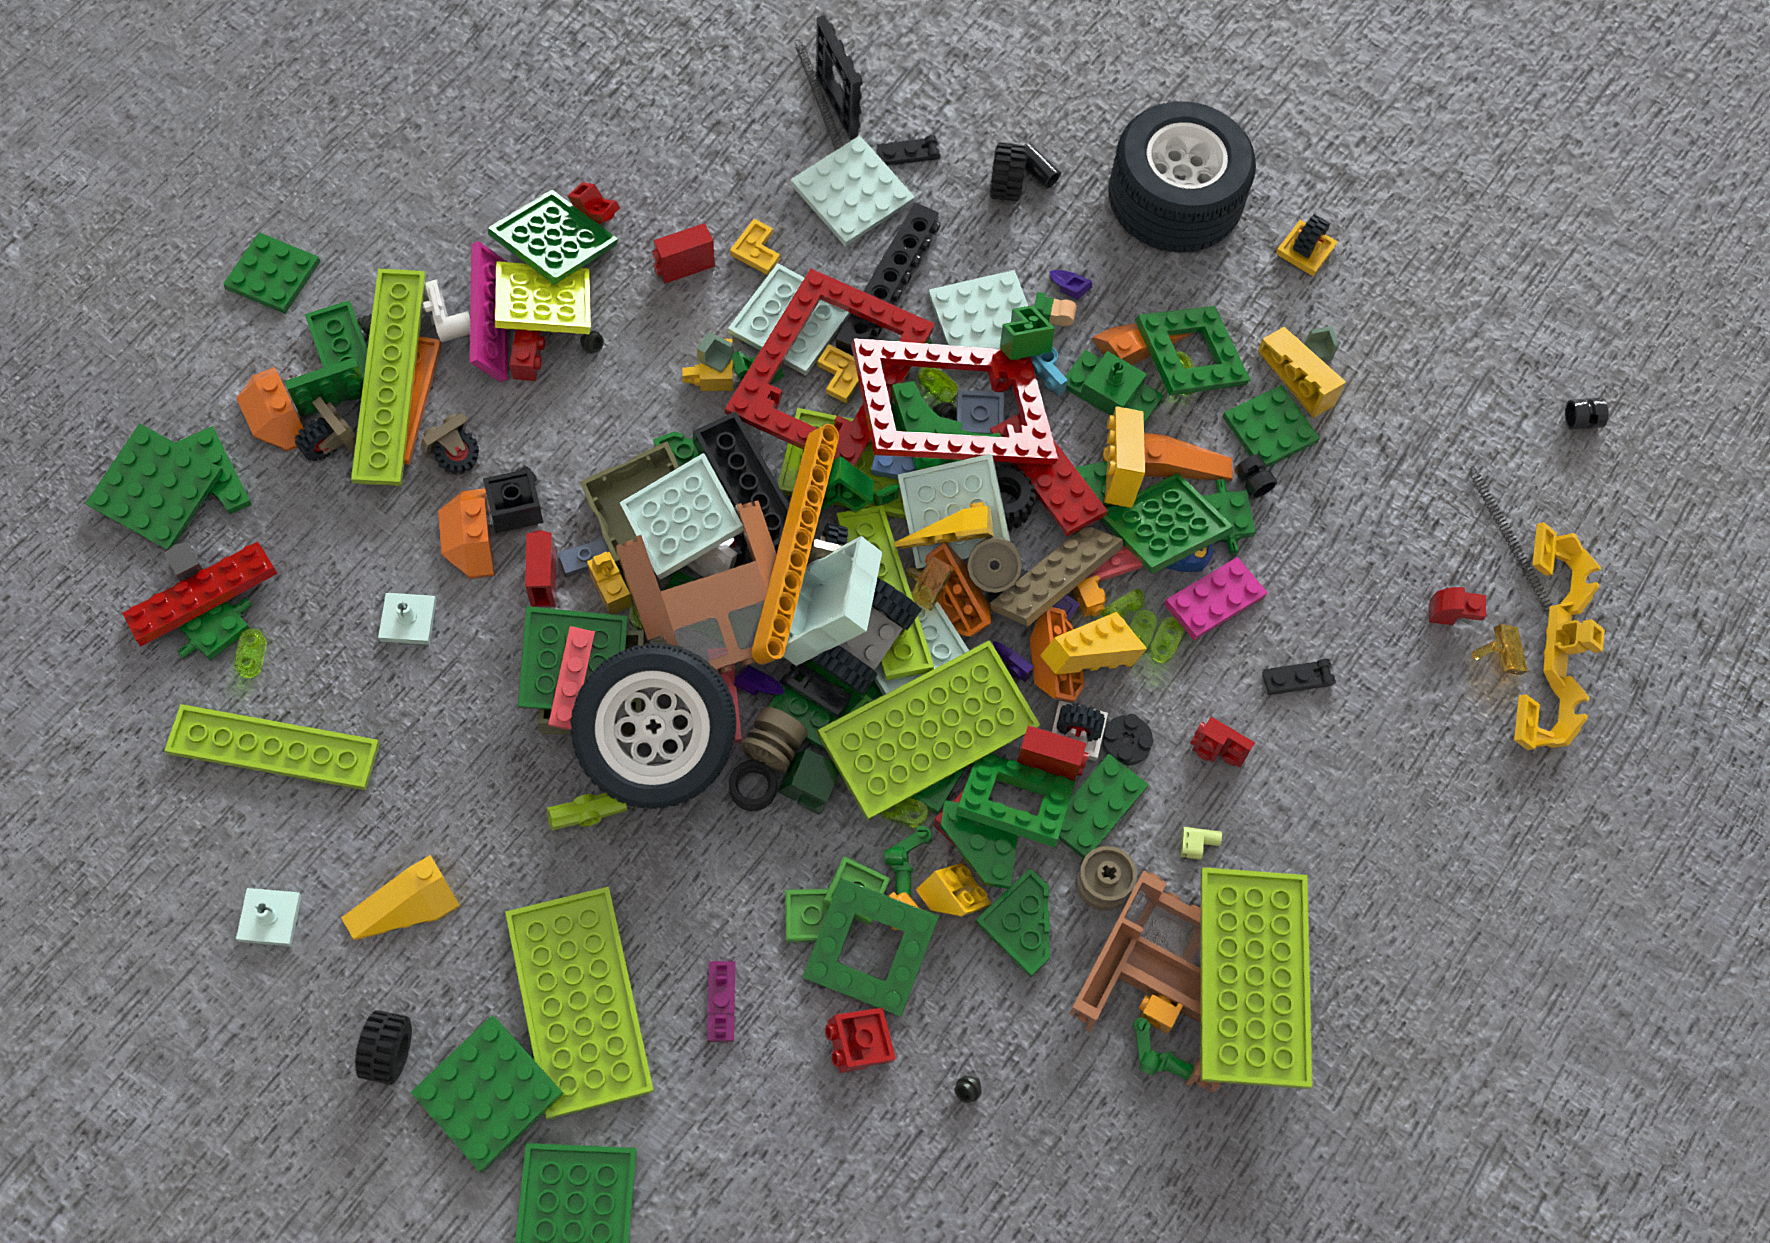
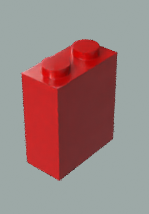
(683, 253)
(540, 569)
(1053, 753)

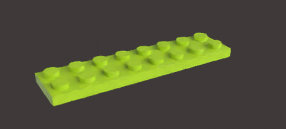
(909, 651)
(272, 747)

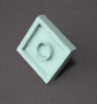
(407, 618)
(268, 917)

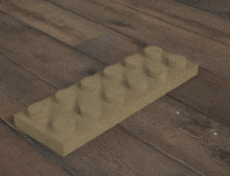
(1056, 575)

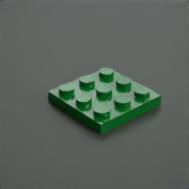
(271, 272)
(331, 383)
(1271, 426)

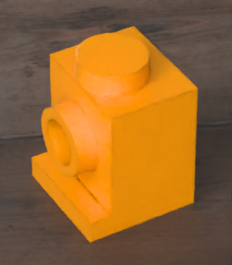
(1090, 596)
(1159, 1012)

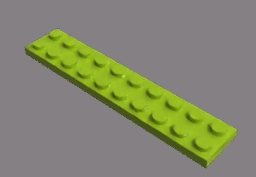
(389, 377)

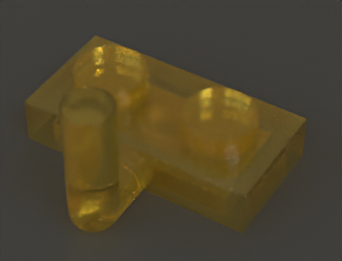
(930, 582)
(1509, 647)

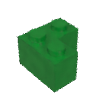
(1026, 334)
(848, 486)

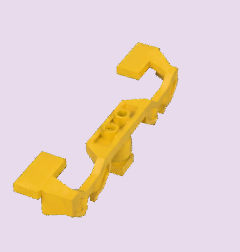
(1562, 639)

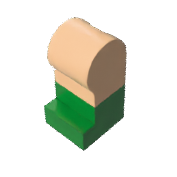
(1055, 310)

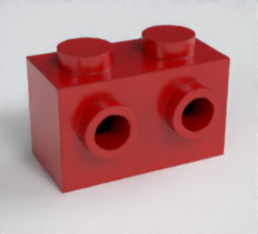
(526, 354)

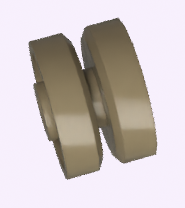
(1009, 564)
(1119, 878)

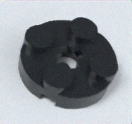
(1133, 727)

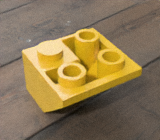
(953, 891)

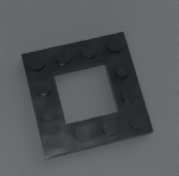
(832, 53)

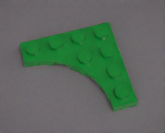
(919, 417)
(228, 487)

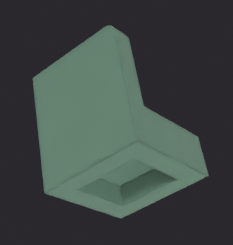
(1322, 343)
(715, 352)

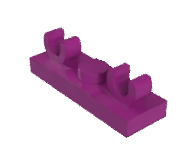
(721, 1001)

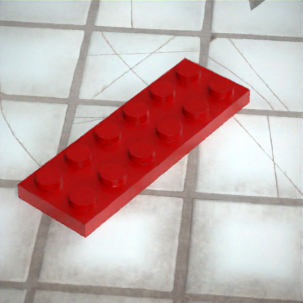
(1060, 488)
(199, 593)

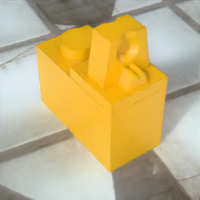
(708, 378)
(609, 583)

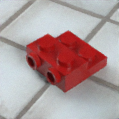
(1219, 739)
(859, 1040)

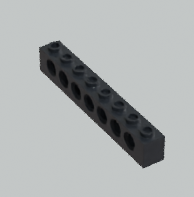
(903, 250)

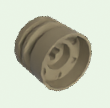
(774, 739)

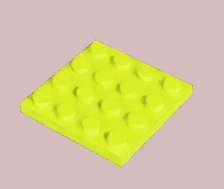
(534, 303)

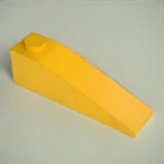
(961, 526)
(408, 899)

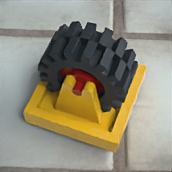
(1308, 245)

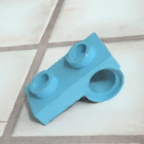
(1052, 377)

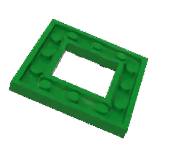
(1160, 325)
(1041, 828)
(824, 964)

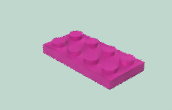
(1215, 598)

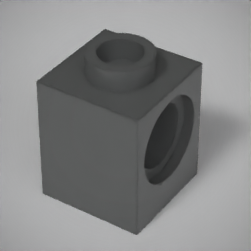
(182, 561)

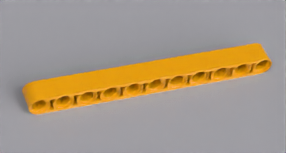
(795, 545)

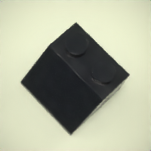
(513, 500)

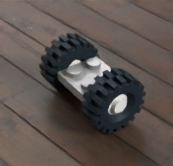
(858, 657)

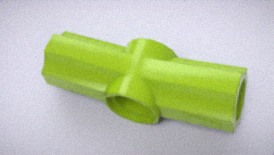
(584, 810)

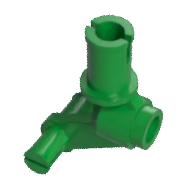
(898, 858)
(1153, 1061)

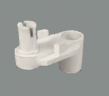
(447, 327)

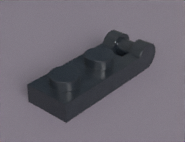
(909, 151)
(1298, 677)
(817, 689)

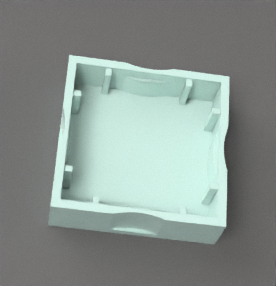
(834, 600)

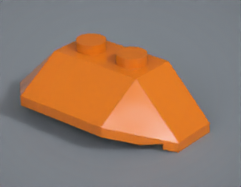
(270, 410)
(467, 533)
(961, 598)
(1058, 686)

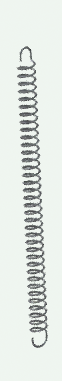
(813, 90)
(1512, 535)

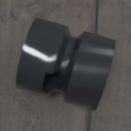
(1587, 413)
(1255, 476)

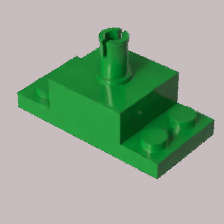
(1111, 384)

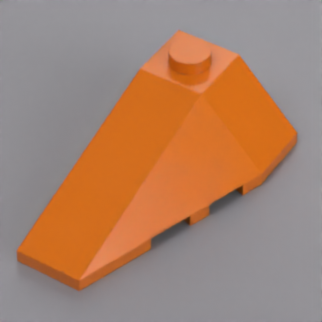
(1127, 342)
(1170, 456)

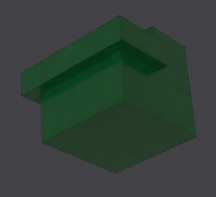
(809, 780)

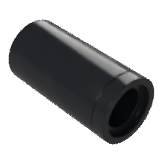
(1041, 167)

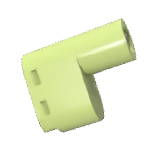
(1193, 840)

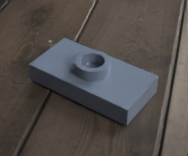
(576, 558)

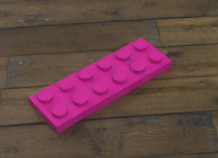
(487, 343)

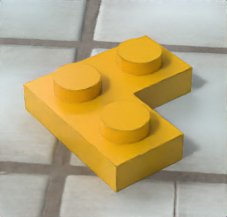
(751, 248)
(844, 369)

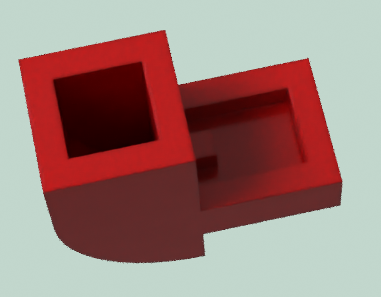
(590, 202)
(1455, 603)

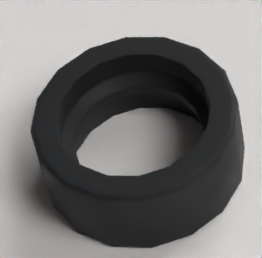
(755, 767)

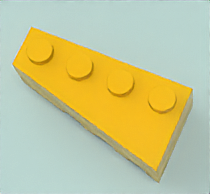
(1302, 371)
(1124, 456)
(1094, 646)

